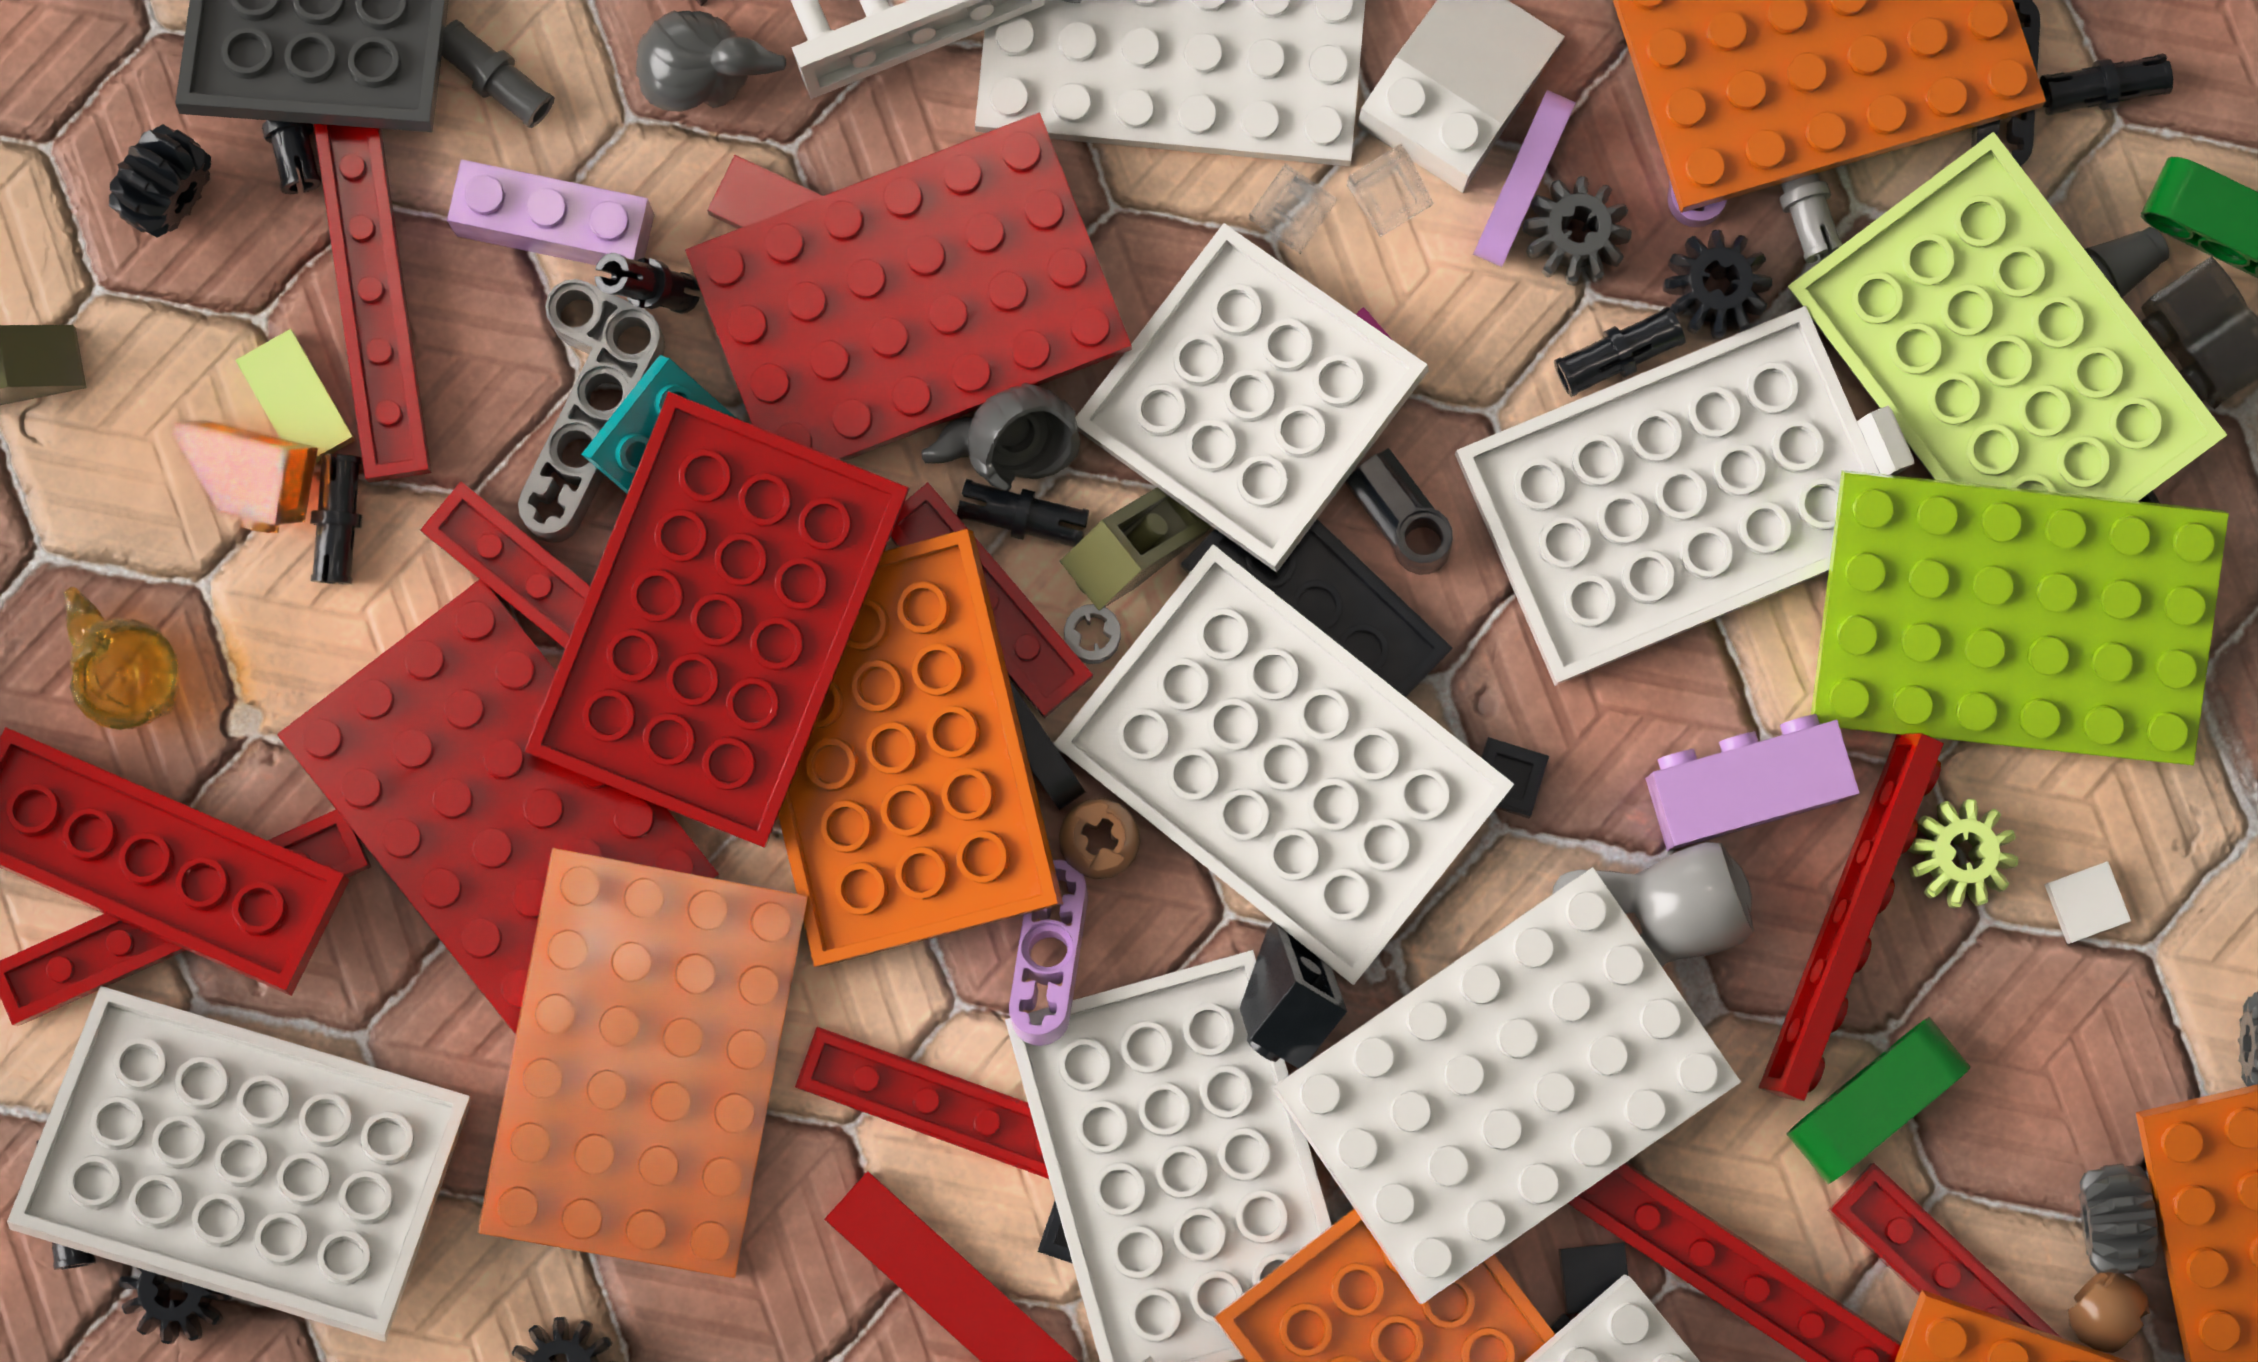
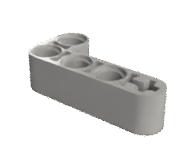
(578, 418)

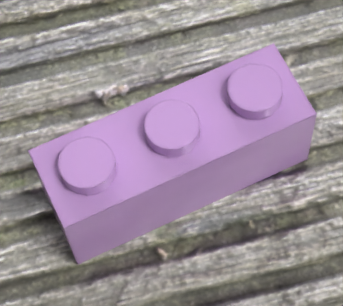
(547, 214)
(1751, 782)

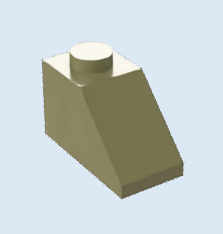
(39, 361)
(1131, 546)

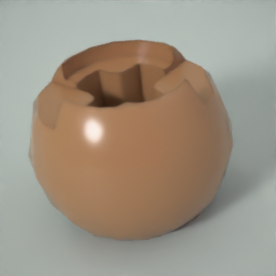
(1123, 832)
(2108, 1311)

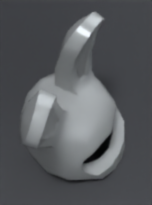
(1685, 903)

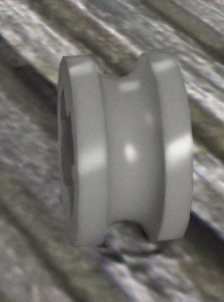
(1110, 630)

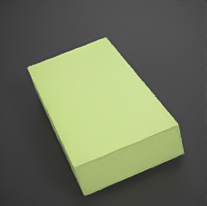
(294, 395)

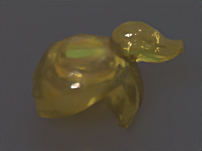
(119, 666)

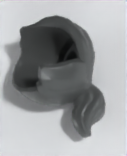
(697, 60)
(1012, 435)

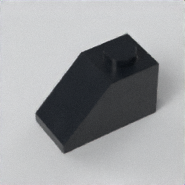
(1290, 1000)

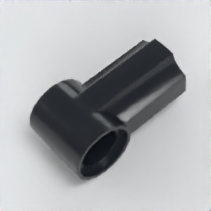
(1398, 508)

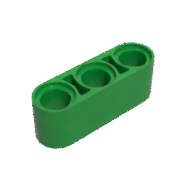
(2206, 212)
(1878, 1100)

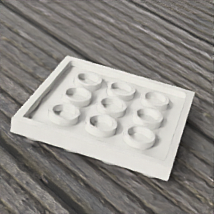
(1250, 397)

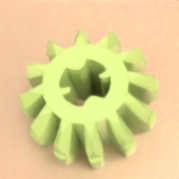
(1984, 853)

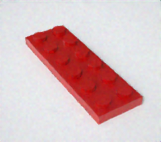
(161, 864)

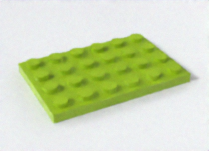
(2018, 617)

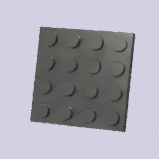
(314, 61)

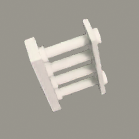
(889, 35)

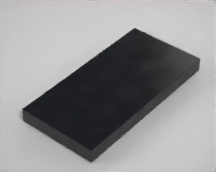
(1346, 603)

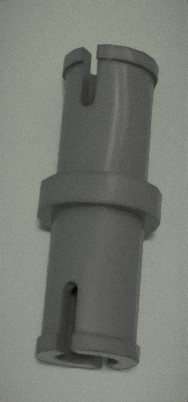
(495, 75)

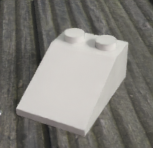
(1459, 84)

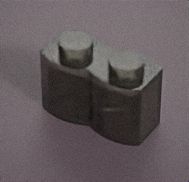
(2207, 330)

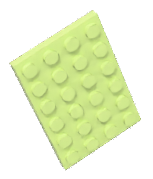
(2004, 341)

